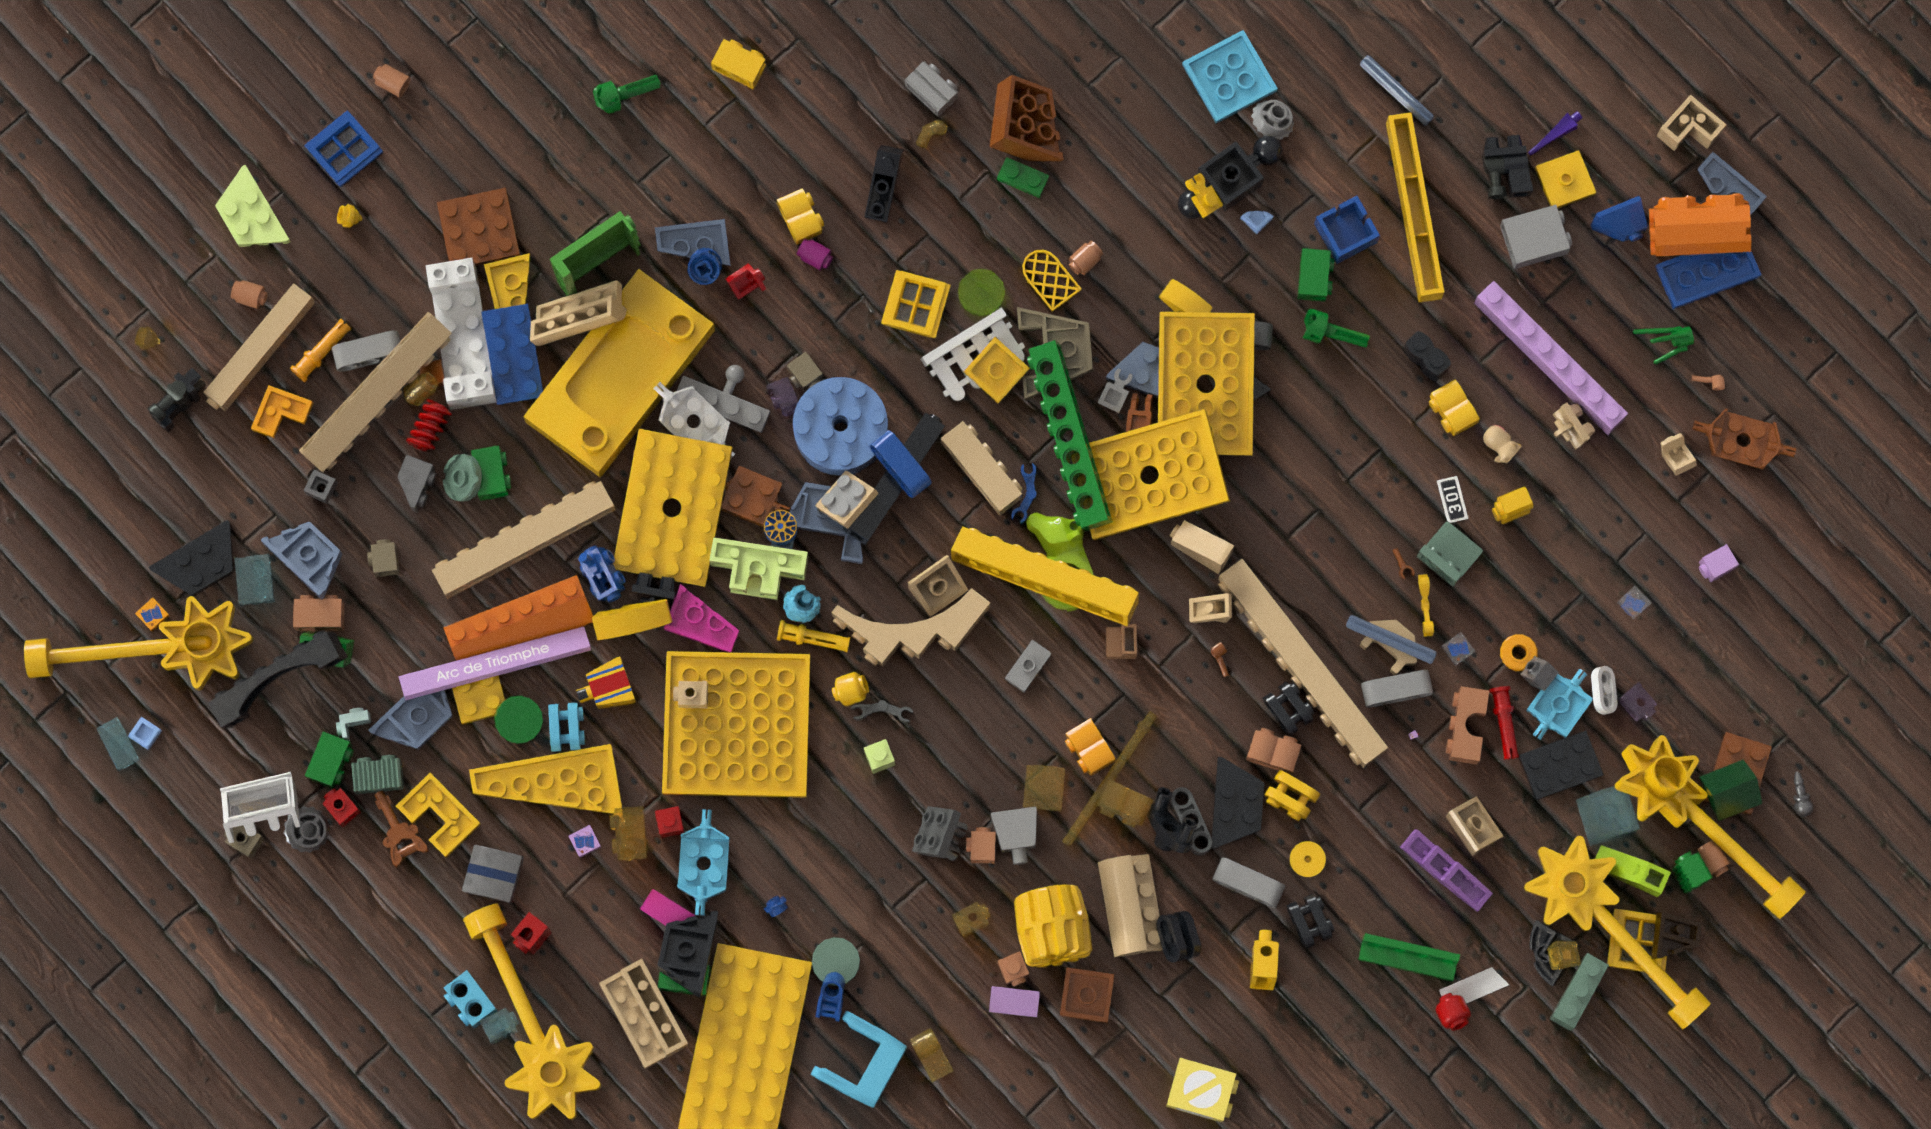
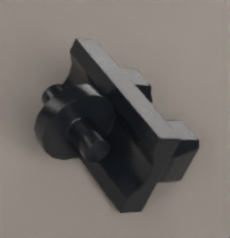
(644, 583)

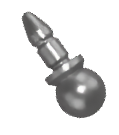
(1803, 805)

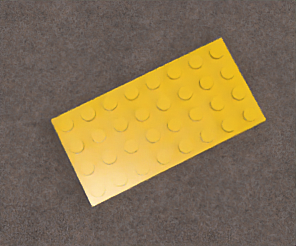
(745, 1040)

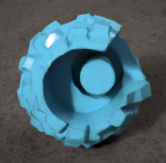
(801, 605)

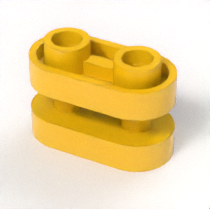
(1278, 798)

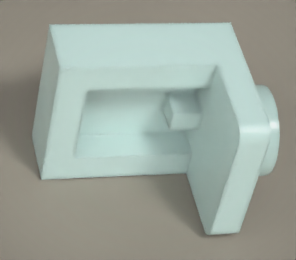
(355, 717)

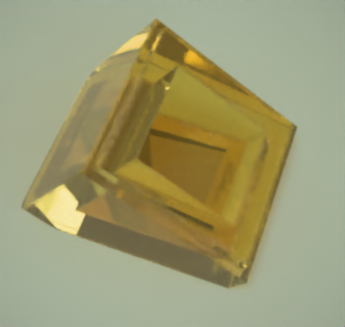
(1563, 955)

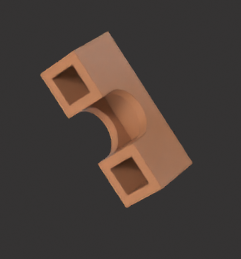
(1463, 745)

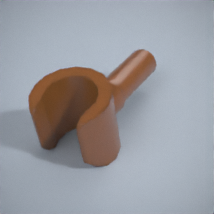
(1402, 564)
(1218, 651)

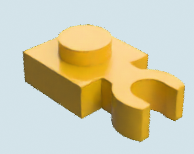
(1205, 197)

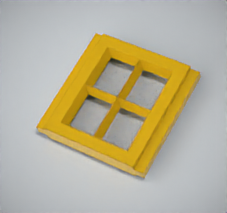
(915, 304)
(1642, 929)

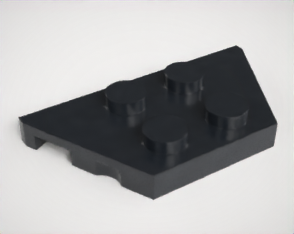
(199, 562)
(1236, 804)
(687, 951)

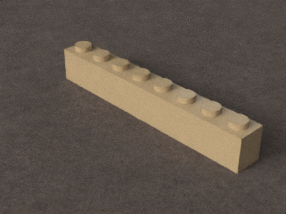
(375, 392)
(523, 539)

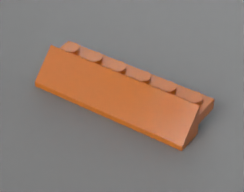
(524, 619)

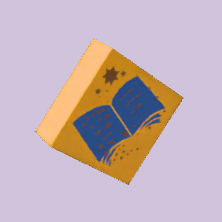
(152, 614)

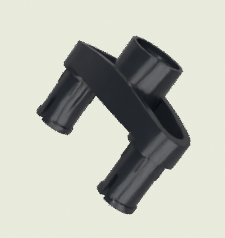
(1169, 832)

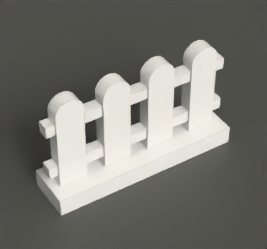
(961, 354)

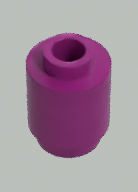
(815, 254)

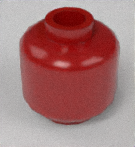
(1453, 1012)

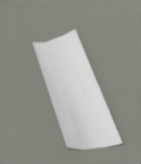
(1476, 985)

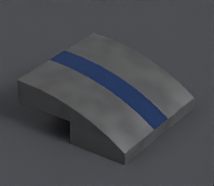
(492, 873)

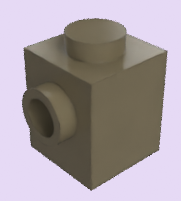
(804, 372)
(384, 558)

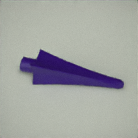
(1565, 125)

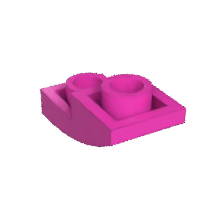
(664, 909)

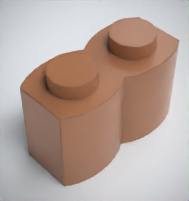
(1273, 751)

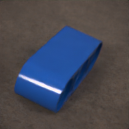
(900, 464)

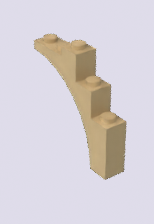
(915, 638)

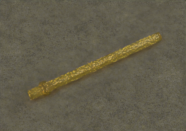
(1143, 728)

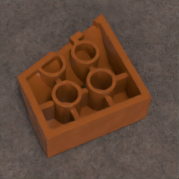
(1025, 121)

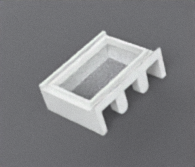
(259, 801)

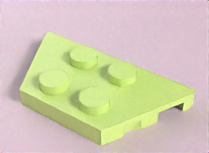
(249, 213)

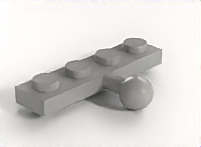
(726, 404)

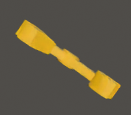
(1424, 586)

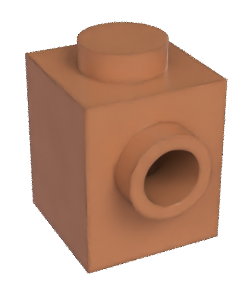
(981, 846)
(1013, 969)

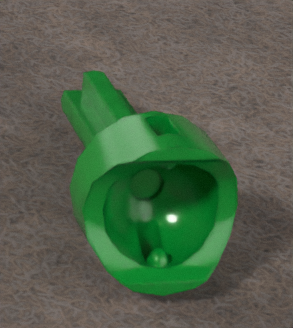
(609, 97)
(1318, 327)

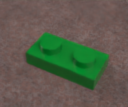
(1022, 177)

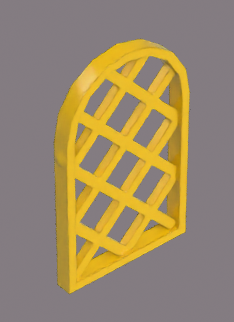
(1044, 284)

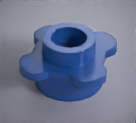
(776, 906)

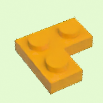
(277, 405)

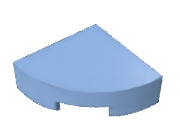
(1256, 220)

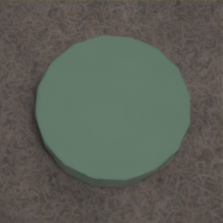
(462, 477)
(836, 956)

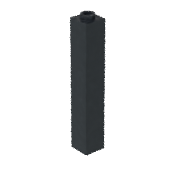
(888, 489)

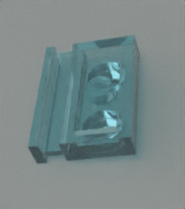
(254, 579)

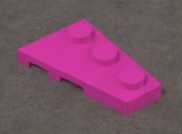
(700, 623)

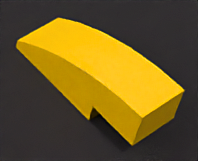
(631, 619)

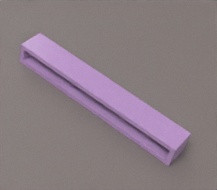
(1550, 358)

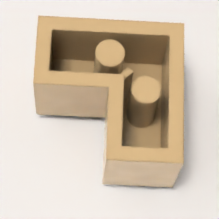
(1694, 120)

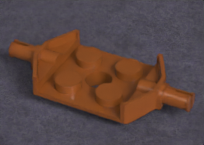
(1762, 436)

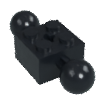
(1234, 162)

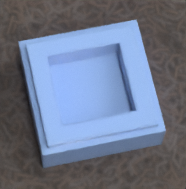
(145, 733)

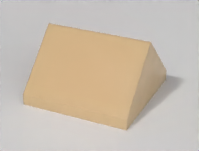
(937, 586)
(1474, 826)

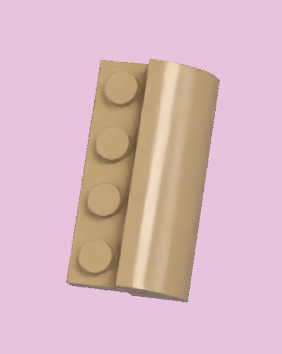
(577, 313)
(1130, 904)
(643, 1014)

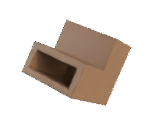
(1121, 642)

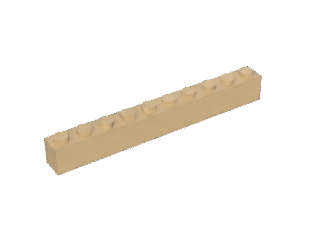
(1302, 663)

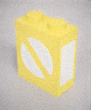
(1202, 1090)

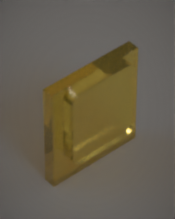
(1044, 787)

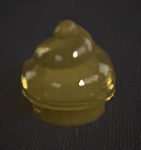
(146, 338)

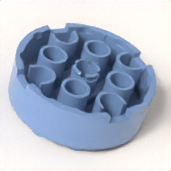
(836, 402)

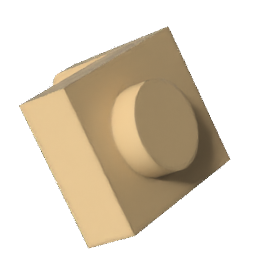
(1677, 454)

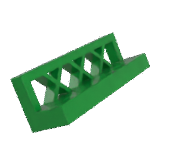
(1408, 957)

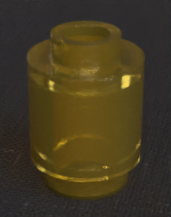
(420, 389)

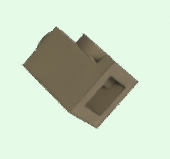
(249, 845)

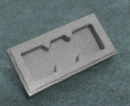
(1028, 666)

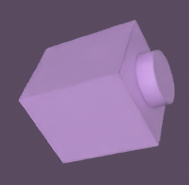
(1718, 563)

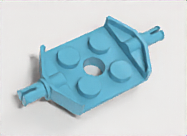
(699, 843)

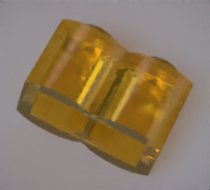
(1124, 803)

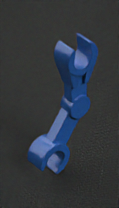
(1029, 480)

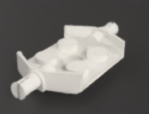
(682, 404)

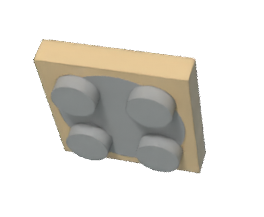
(846, 499)

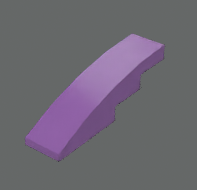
(1446, 870)

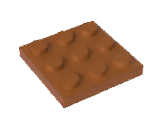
(479, 227)

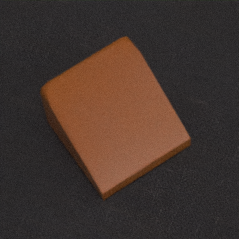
(436, 369)

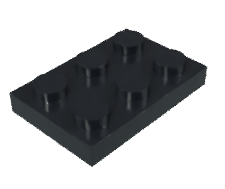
(1560, 765)

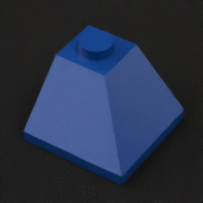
(1622, 221)

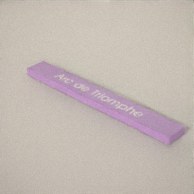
(494, 663)

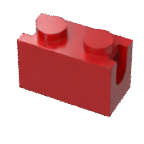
(530, 934)

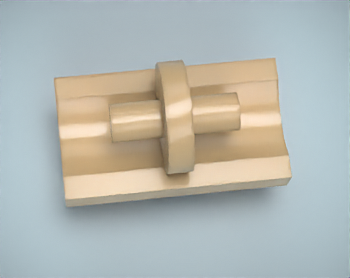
(1570, 426)

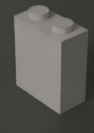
(1535, 236)

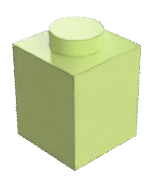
(879, 756)

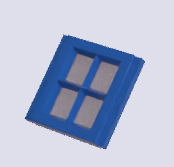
(343, 148)

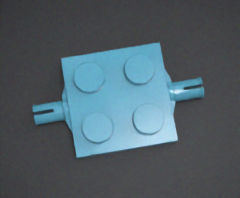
(1560, 705)

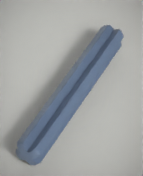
(1396, 90)
(1391, 639)

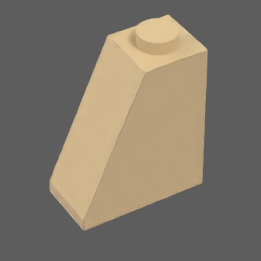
(1202, 546)

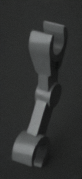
(881, 706)

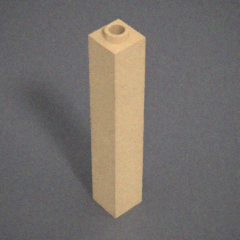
(258, 348)

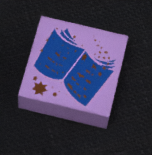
(584, 841)

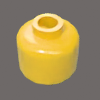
(850, 688)

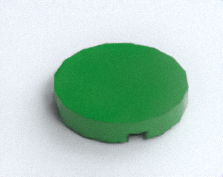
(518, 719)

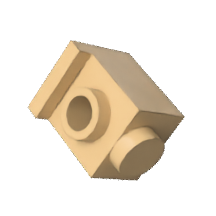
(698, 700)

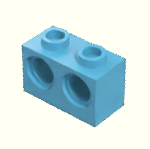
(474, 996)

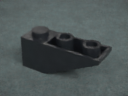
(883, 183)

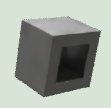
(316, 480)
(1539, 673)

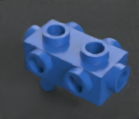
(599, 569)

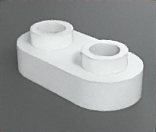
(1604, 690)

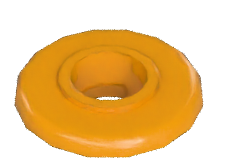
(1517, 640)

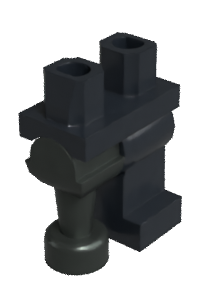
(1510, 161)
(178, 398)

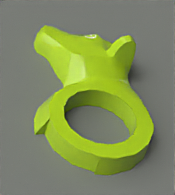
(1061, 542)

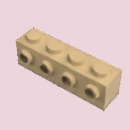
(981, 467)

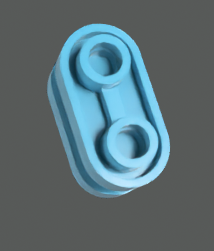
(573, 715)

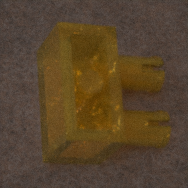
(630, 833)

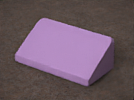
(1014, 1001)

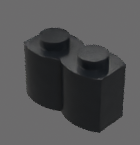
(1432, 360)

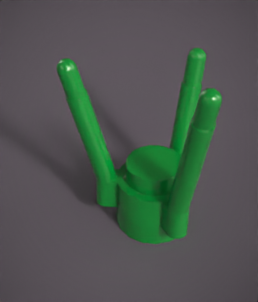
(1679, 337)

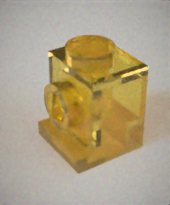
(967, 927)

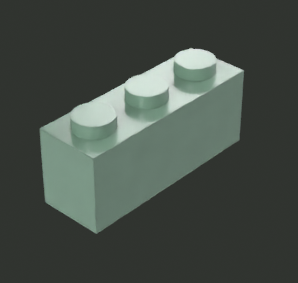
(1579, 992)

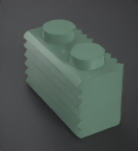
(377, 775)

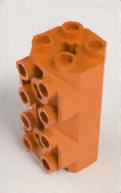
(1693, 228)

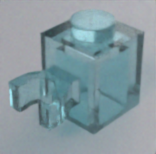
(500, 1025)

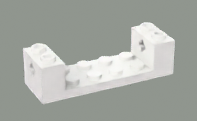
(466, 356)

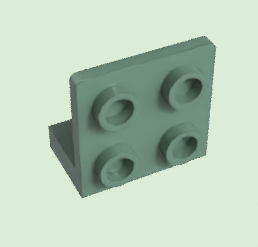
(1449, 553)

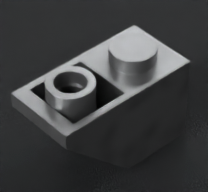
(415, 478)

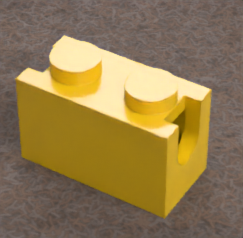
(739, 63)

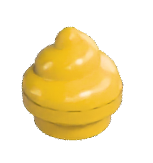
(348, 216)

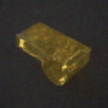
(931, 1055)

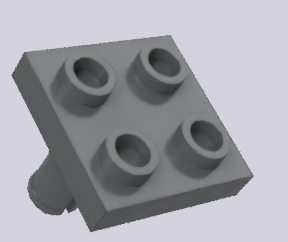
(937, 833)

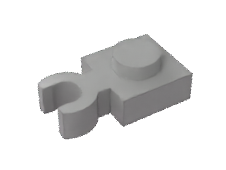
(1114, 394)

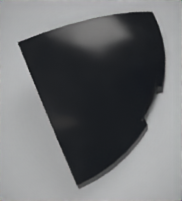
(1540, 939)

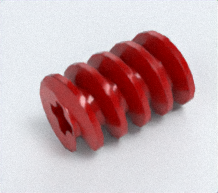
(428, 426)

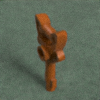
(398, 832)

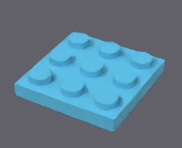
(1229, 76)

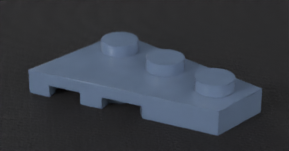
(1724, 180)
(687, 238)

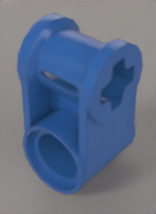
(831, 1001)

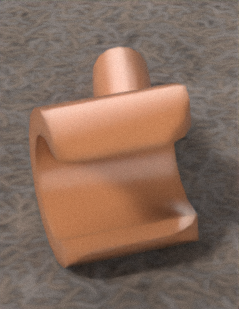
(1717, 381)

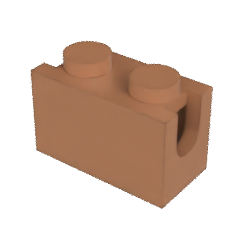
(318, 614)

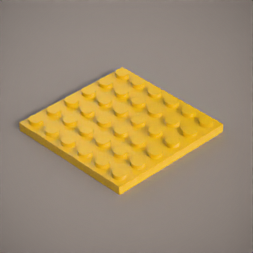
(749, 735)

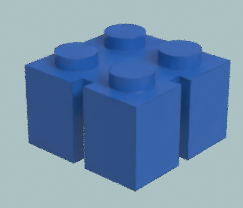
(1346, 233)

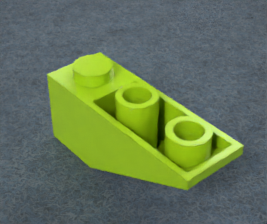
(1636, 871)

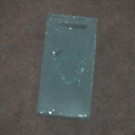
(118, 743)

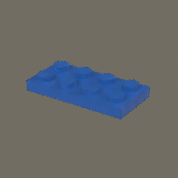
(1703, 275)
(512, 354)

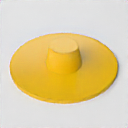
(1307, 859)

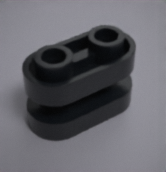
(1290, 694)
(1314, 907)
(1178, 936)

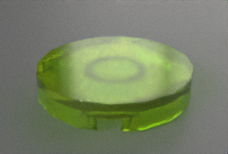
(981, 292)

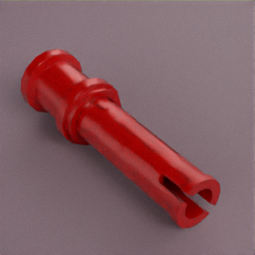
(1503, 711)

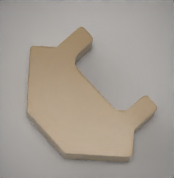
(1402, 658)

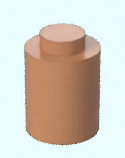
(391, 80)

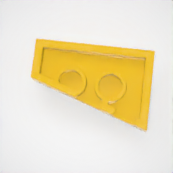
(509, 280)

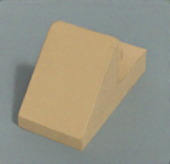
(1211, 608)

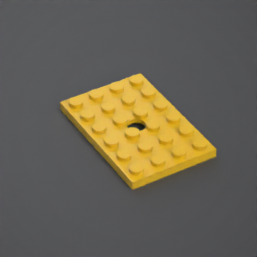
(1217, 347)
(1186, 466)
(677, 469)

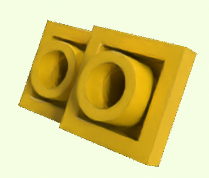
(1183, 299)

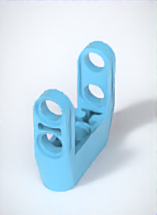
(878, 1071)

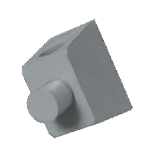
(1016, 832)

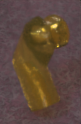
(930, 129)

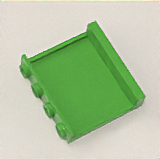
(594, 250)

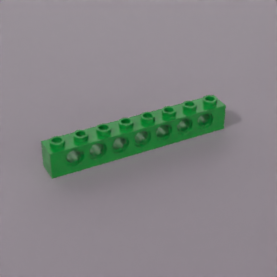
(1099, 512)

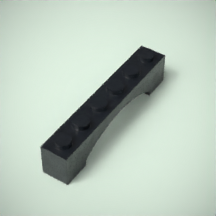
(233, 705)

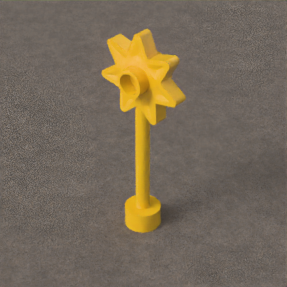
(199, 643)
(1666, 786)
(1577, 888)
(550, 1069)

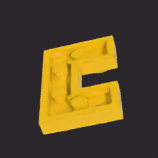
(457, 819)

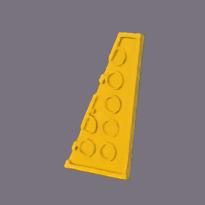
(568, 779)

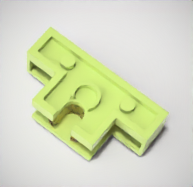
(757, 567)

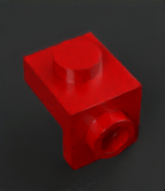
(745, 281)

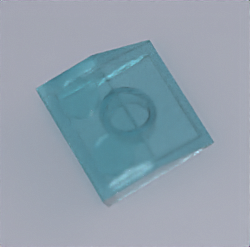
(1607, 815)

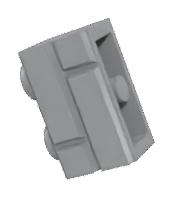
(932, 88)

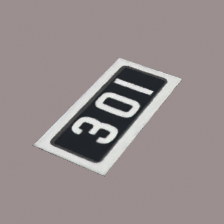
(1452, 499)

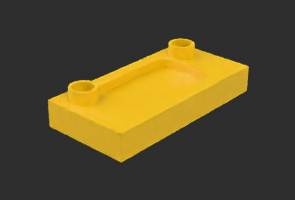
(610, 377)

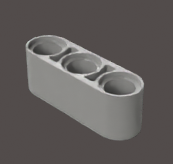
(364, 351)
(1397, 688)
(1248, 882)

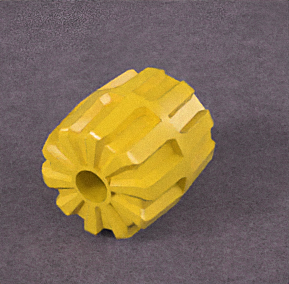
(1052, 925)

